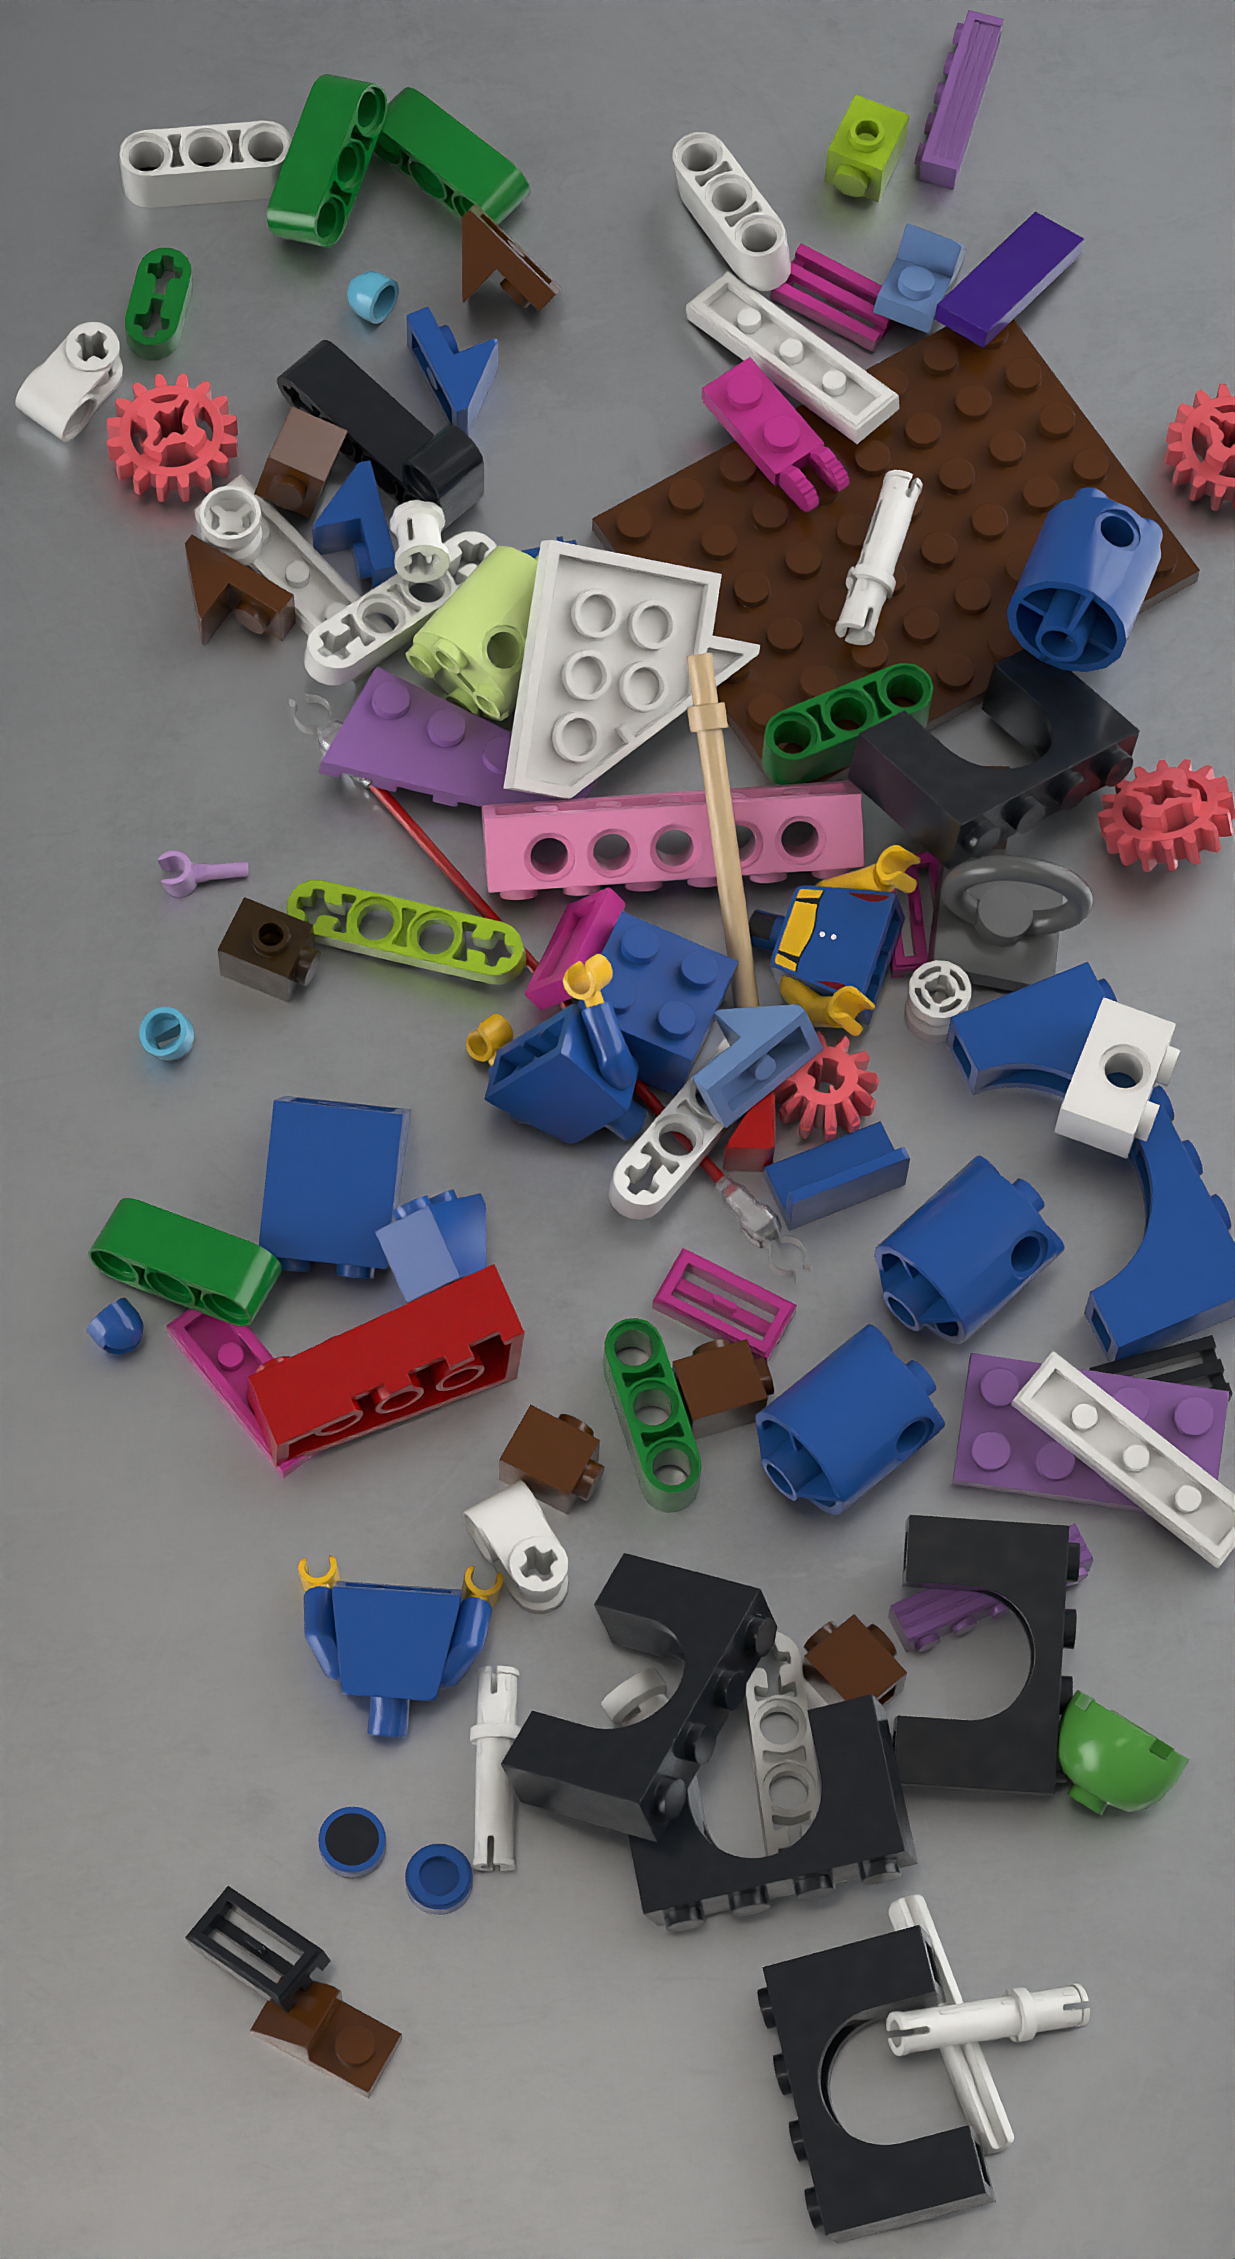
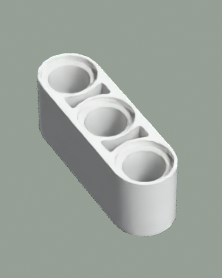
(179, 152)
(750, 235)

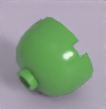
(1113, 1758)

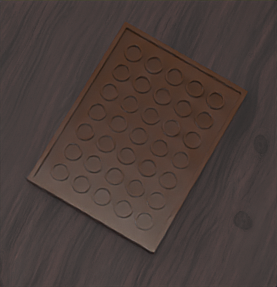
(994, 456)

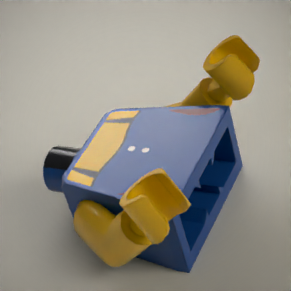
(838, 940)

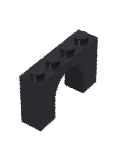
(969, 808)
(1027, 1573)
(641, 1772)
(855, 1834)
(816, 2009)

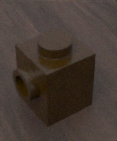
(268, 950)

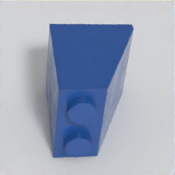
(332, 1183)

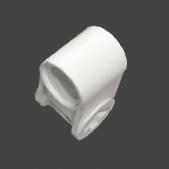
(67, 387)
(516, 1539)

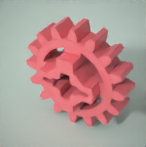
(1212, 430)
(172, 437)
(1167, 815)

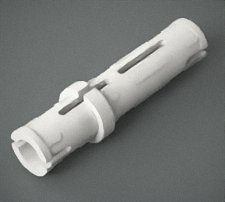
(873, 575)
(494, 1793)
(1013, 2015)

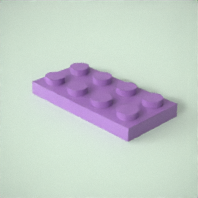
(1013, 1455)

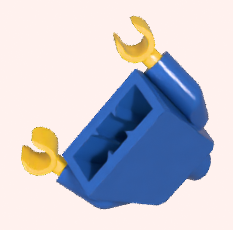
(569, 1069)
(394, 1639)

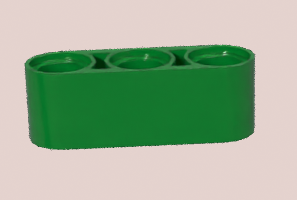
(448, 159)
(327, 160)
(825, 744)
(185, 1262)
(646, 1386)

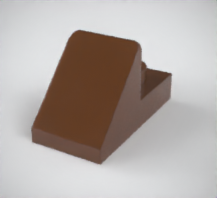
(491, 248)
(226, 585)
(330, 2036)

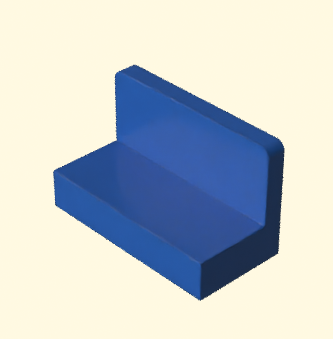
(836, 1175)

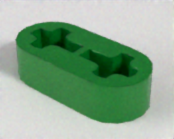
(146, 301)

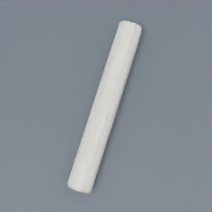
(963, 2061)

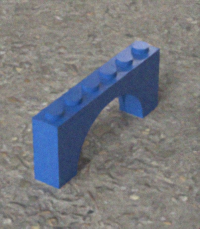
(1187, 1257)

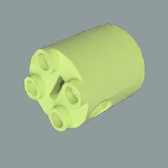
(480, 635)

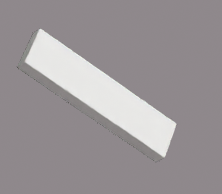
(793, 357)
(303, 572)
(1131, 1457)

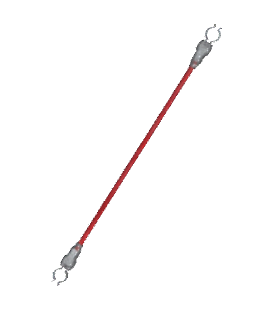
(755, 1219)

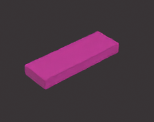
(225, 1359)

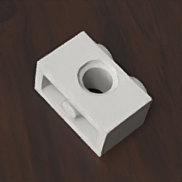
(1123, 1043)

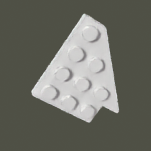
(607, 662)

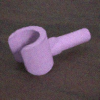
(195, 873)

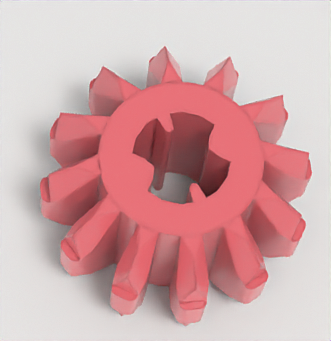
(841, 1104)

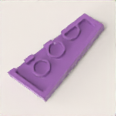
(424, 745)

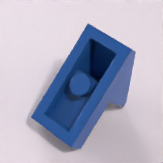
(454, 377)
(358, 523)

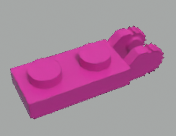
(772, 433)

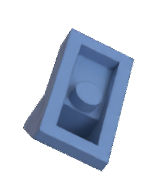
(919, 277)
(763, 1053)

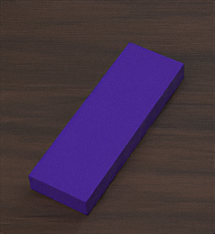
(1009, 279)

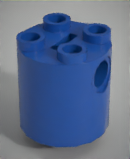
(1084, 582)
(965, 1252)
(847, 1423)

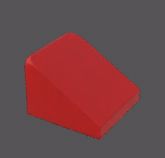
(753, 1140)

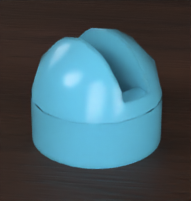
(372, 296)
(163, 1025)

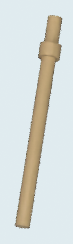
(707, 719)

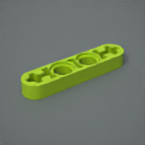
(409, 922)

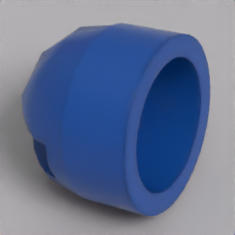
(117, 1328)

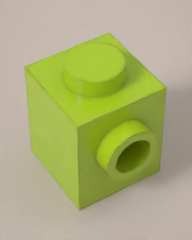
(866, 148)

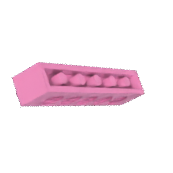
(515, 828)

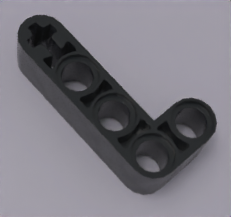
(403, 452)

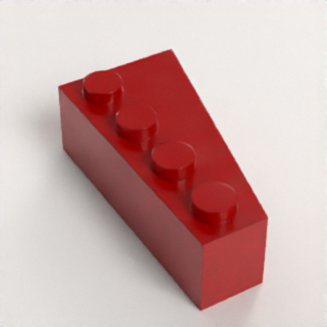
(389, 1368)

